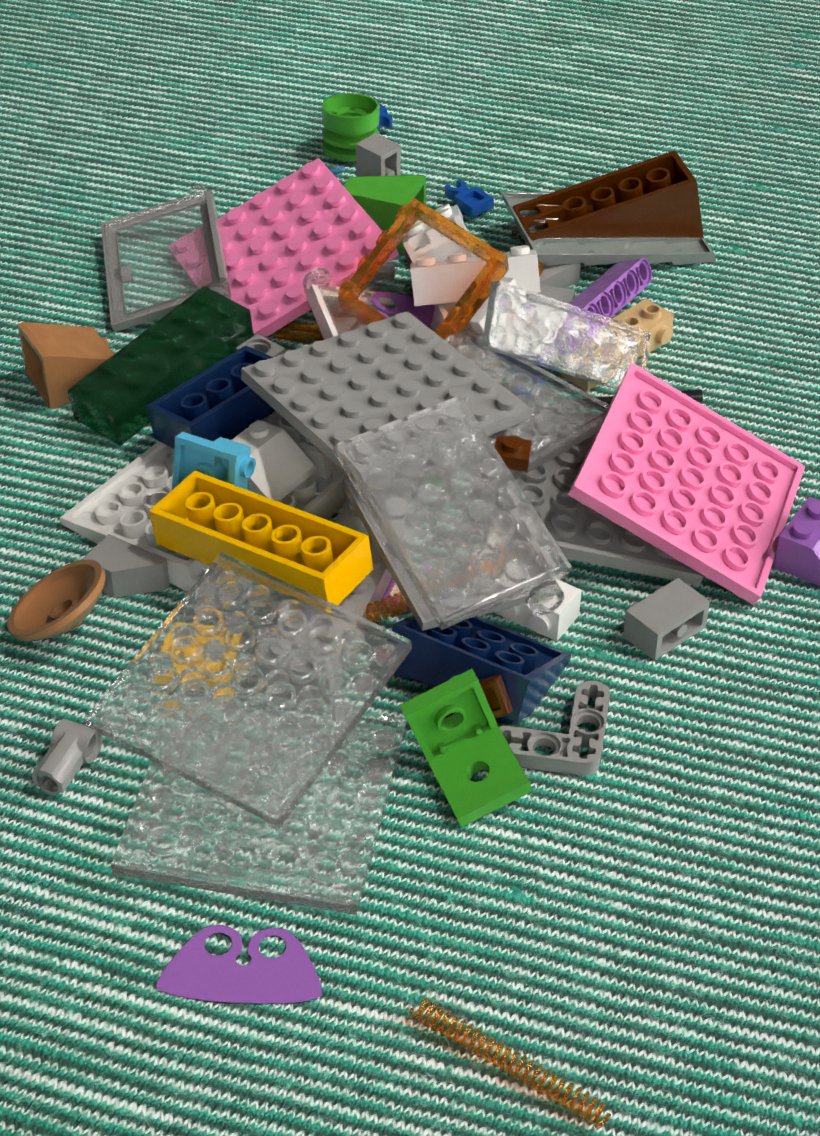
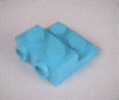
(217, 458)

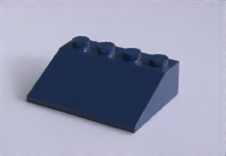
(488, 649)

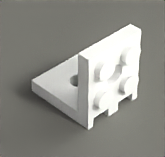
(426, 241)

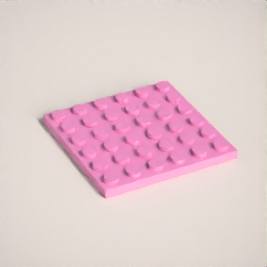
(285, 234)
(689, 483)

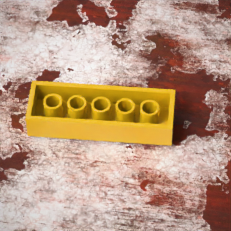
(302, 549)

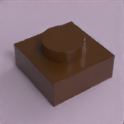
(514, 451)

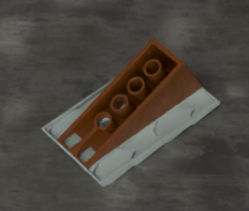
(635, 211)

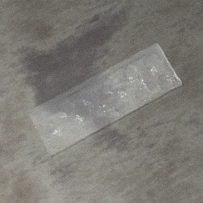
(561, 336)

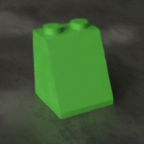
(385, 195)

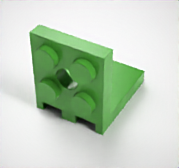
(465, 745)

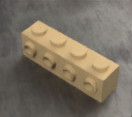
(644, 316)

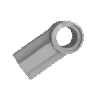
(69, 749)

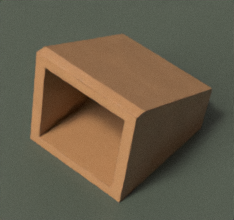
(60, 357)

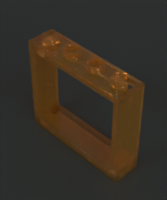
(388, 240)

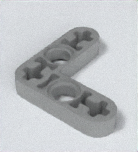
(566, 746)

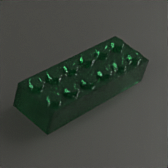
(157, 361)

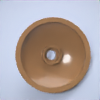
(57, 601)

